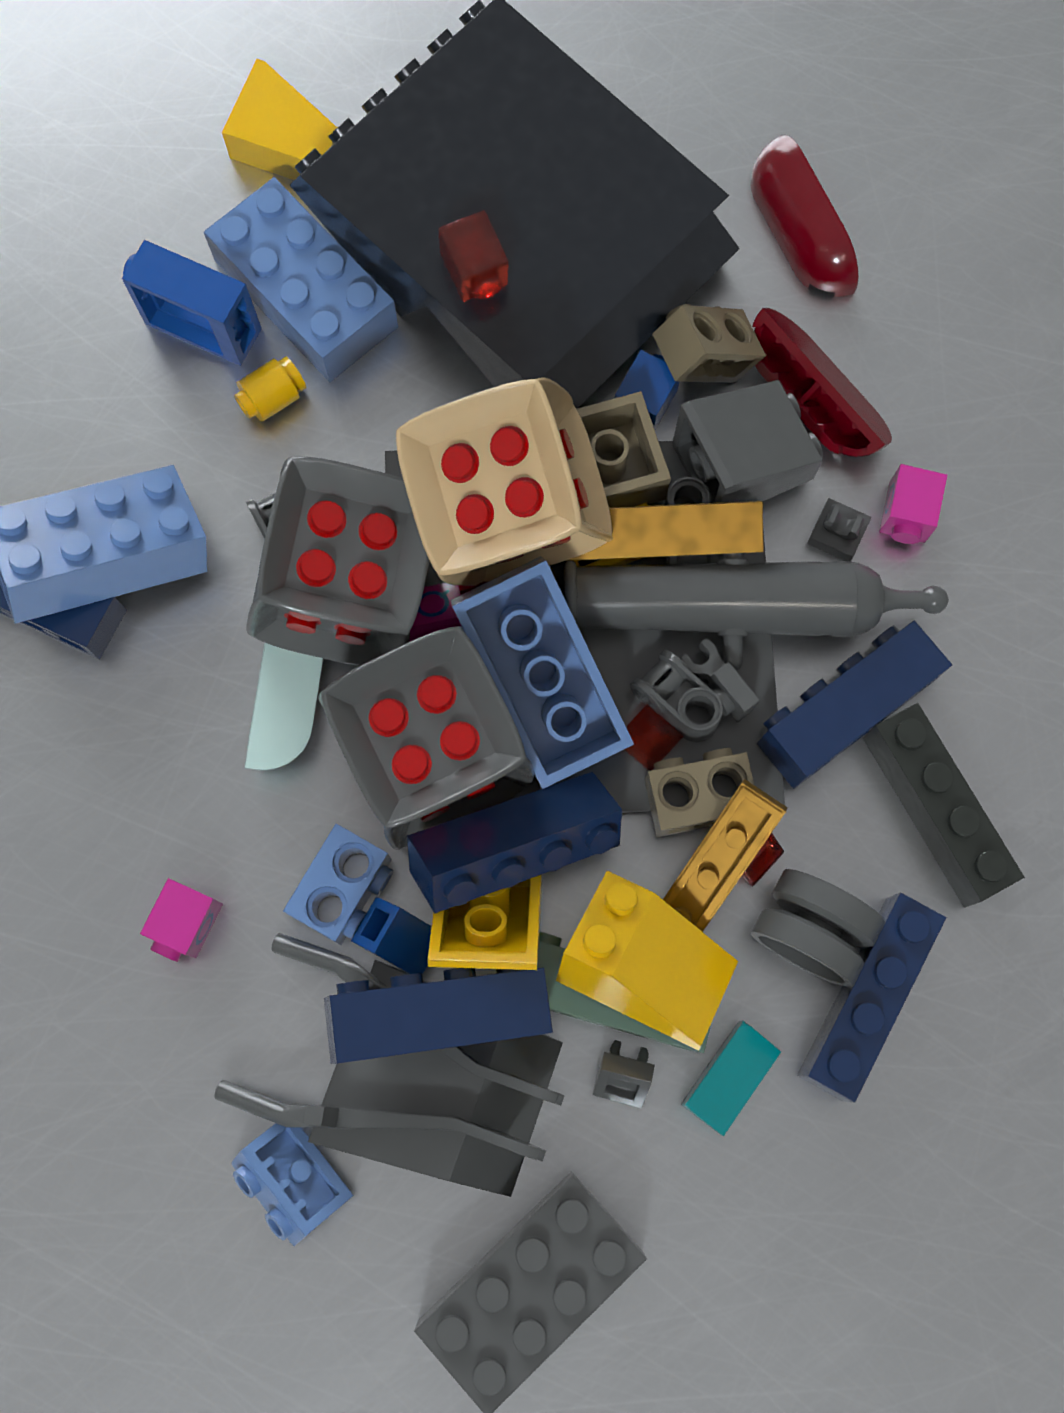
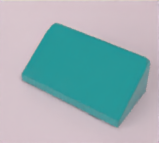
(731, 1077)

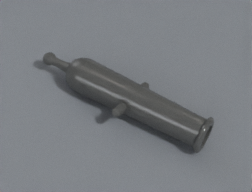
(739, 598)

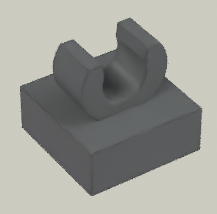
(839, 530)
(624, 1078)

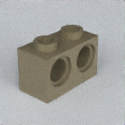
(708, 344)
(696, 778)

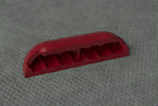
(803, 218)
(826, 397)

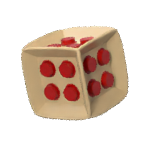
(503, 481)

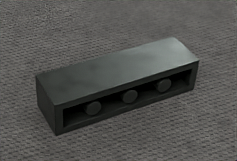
(942, 806)

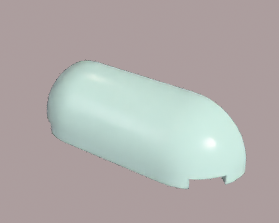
(282, 707)

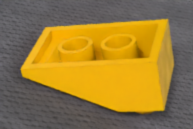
(490, 930)
(647, 961)

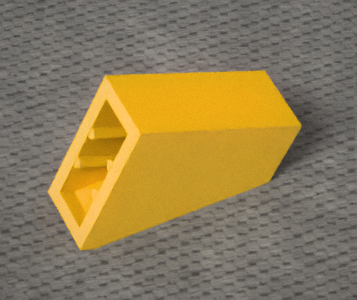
(274, 124)

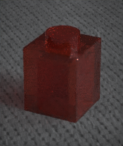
(474, 256)

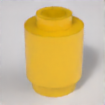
(269, 389)

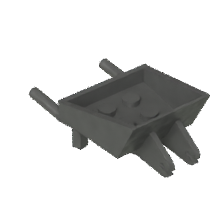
(432, 1112)

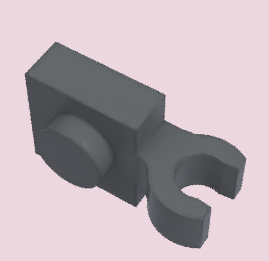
(725, 681)

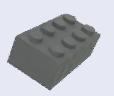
(529, 1293)

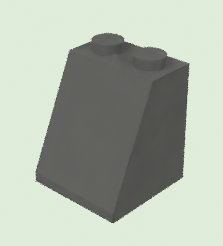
(746, 443)

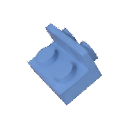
(289, 1181)

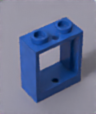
(192, 302)

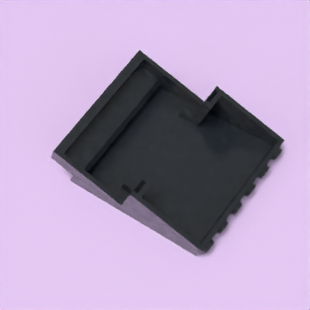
(582, 193)

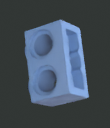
(327, 879)

